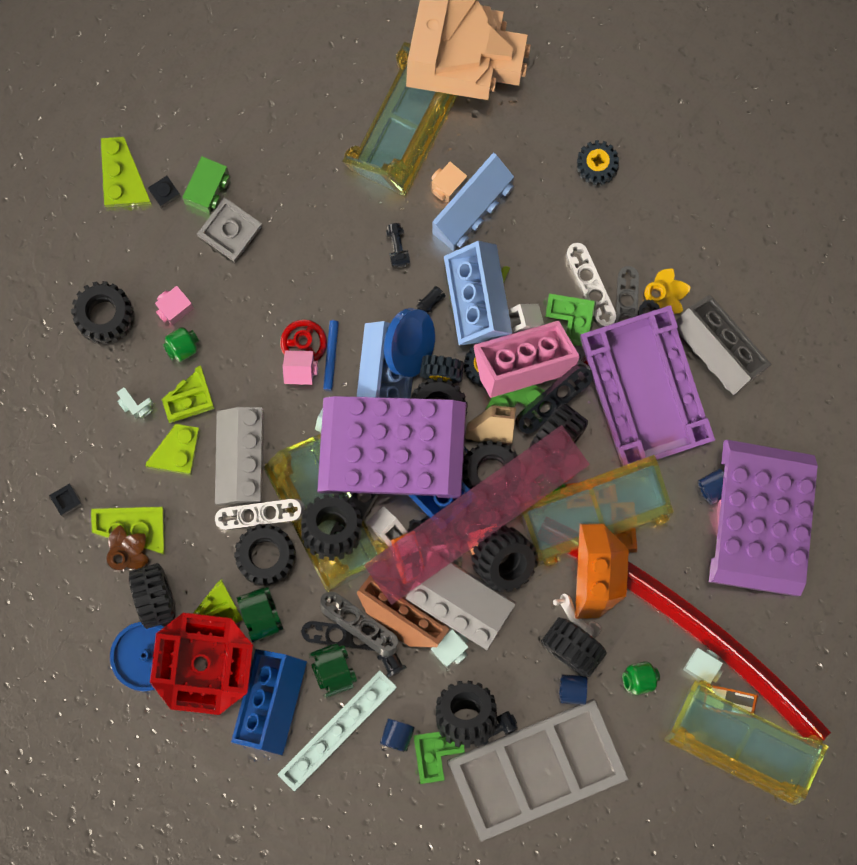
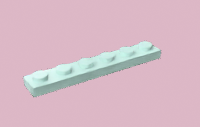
(337, 731)

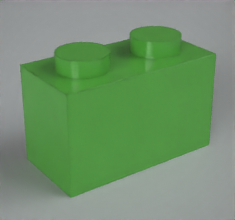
(206, 185)

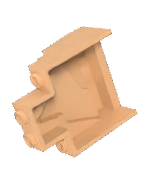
(464, 49)

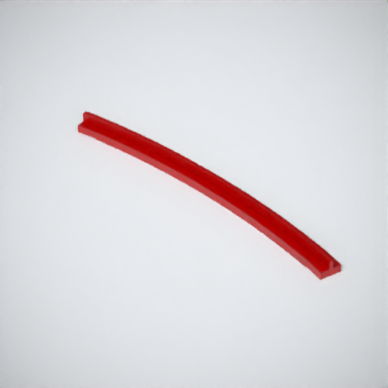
(727, 648)

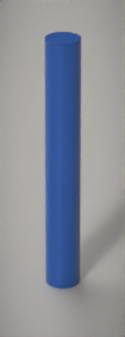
(331, 355)

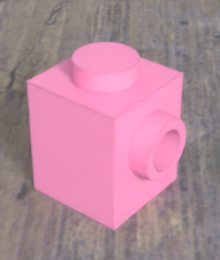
(173, 305)
(299, 367)

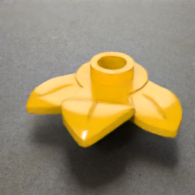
(670, 290)

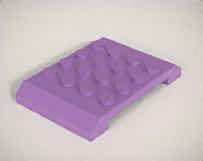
(646, 387)
(392, 446)
(764, 518)

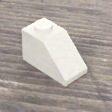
(525, 317)
(386, 526)

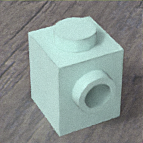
(451, 648)
(704, 666)

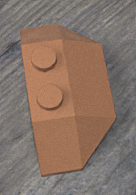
(402, 618)

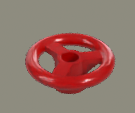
(311, 326)

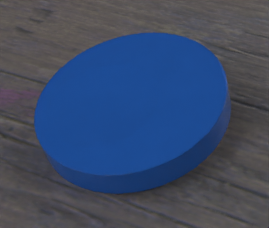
(408, 340)
(133, 655)

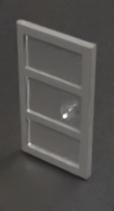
(537, 770)

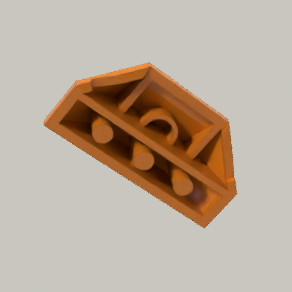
(600, 571)

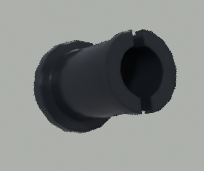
(430, 300)

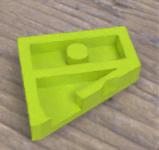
(188, 398)
(176, 450)
(219, 604)

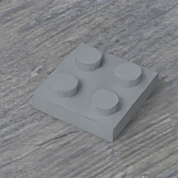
(229, 229)

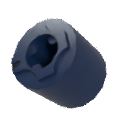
(712, 486)
(573, 689)
(397, 735)

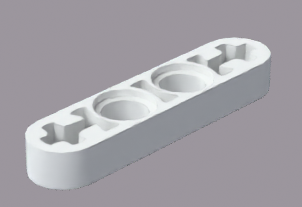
(594, 284)
(259, 514)

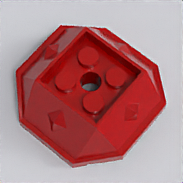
(227, 660)

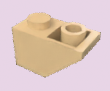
(493, 424)

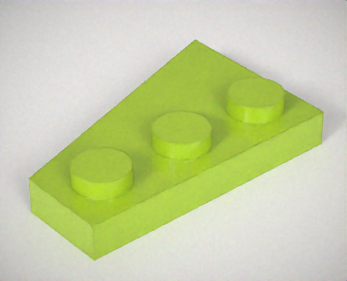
(120, 175)
(133, 520)

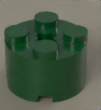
(259, 614)
(332, 670)

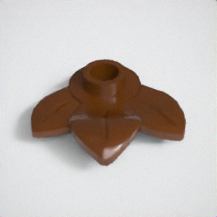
(128, 547)

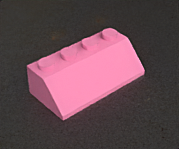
(525, 358)

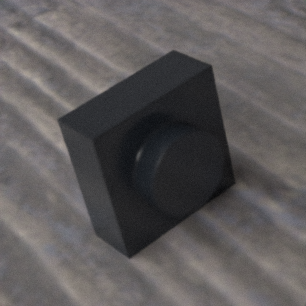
(164, 191)
(65, 500)

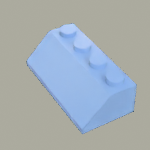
(473, 203)
(477, 293)
(374, 374)

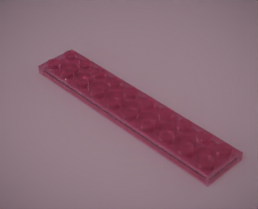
(476, 515)

